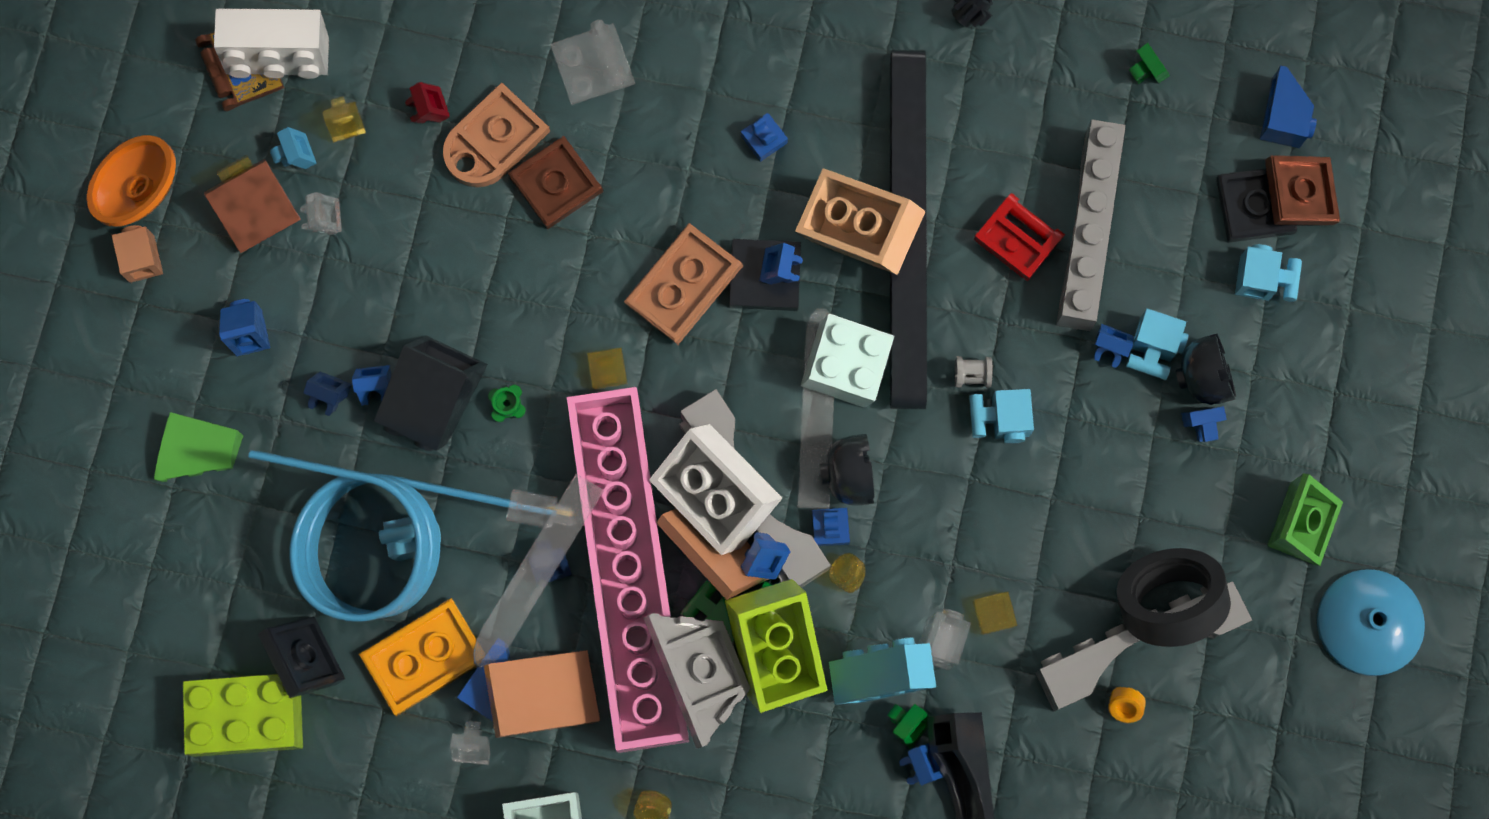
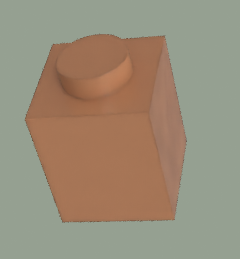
(137, 253)

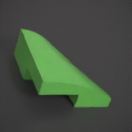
(195, 447)

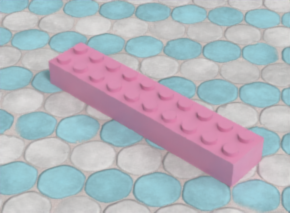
(625, 567)

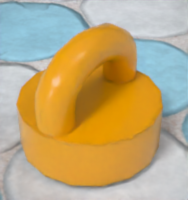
(1126, 704)

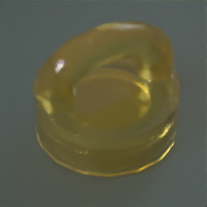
(847, 572)
(652, 806)

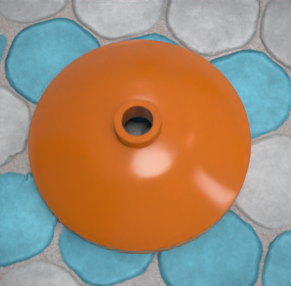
(131, 181)

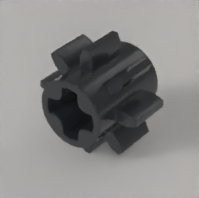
(972, 12)

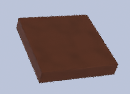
(555, 182)
(1302, 190)
(252, 206)

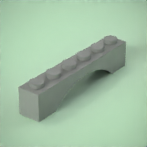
(1092, 225)
(806, 559)
(1076, 675)

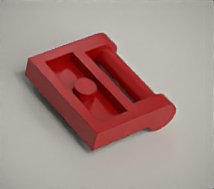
(1012, 244)

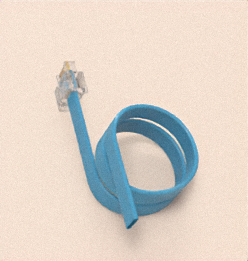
(523, 508)

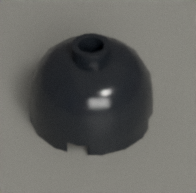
(1206, 371)
(849, 471)

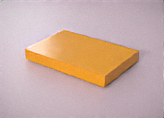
(422, 657)

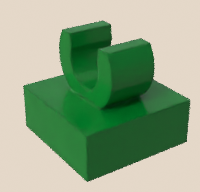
(1150, 65)
(909, 724)

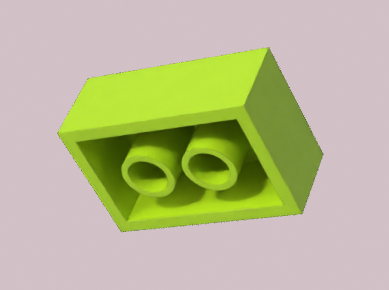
(776, 645)
(240, 716)

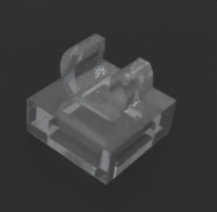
(322, 214)
(470, 746)

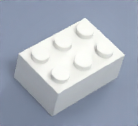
(271, 42)
(715, 489)

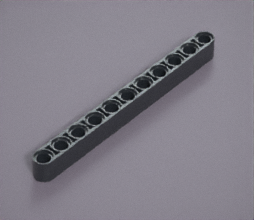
(908, 180)

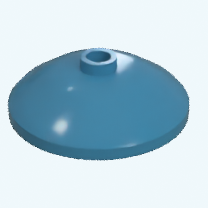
(1348, 625)

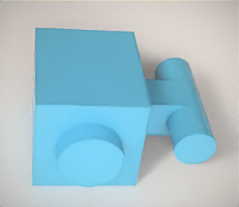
(1261, 274)
(1157, 338)
(1009, 412)
(399, 539)

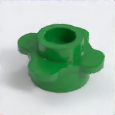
(499, 396)

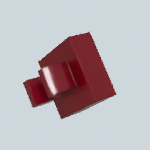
(428, 103)

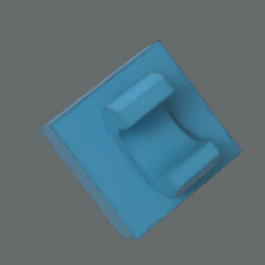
(293, 149)

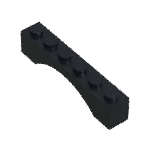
(961, 754)

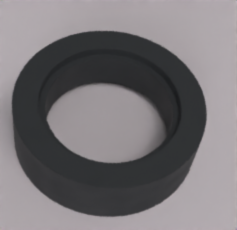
(1177, 627)

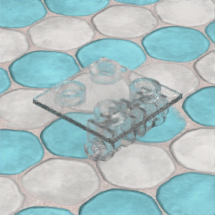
(592, 63)

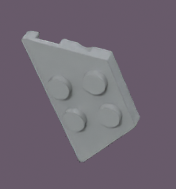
(700, 670)

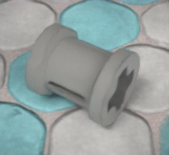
(973, 372)

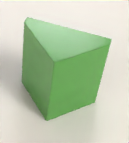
(1306, 520)

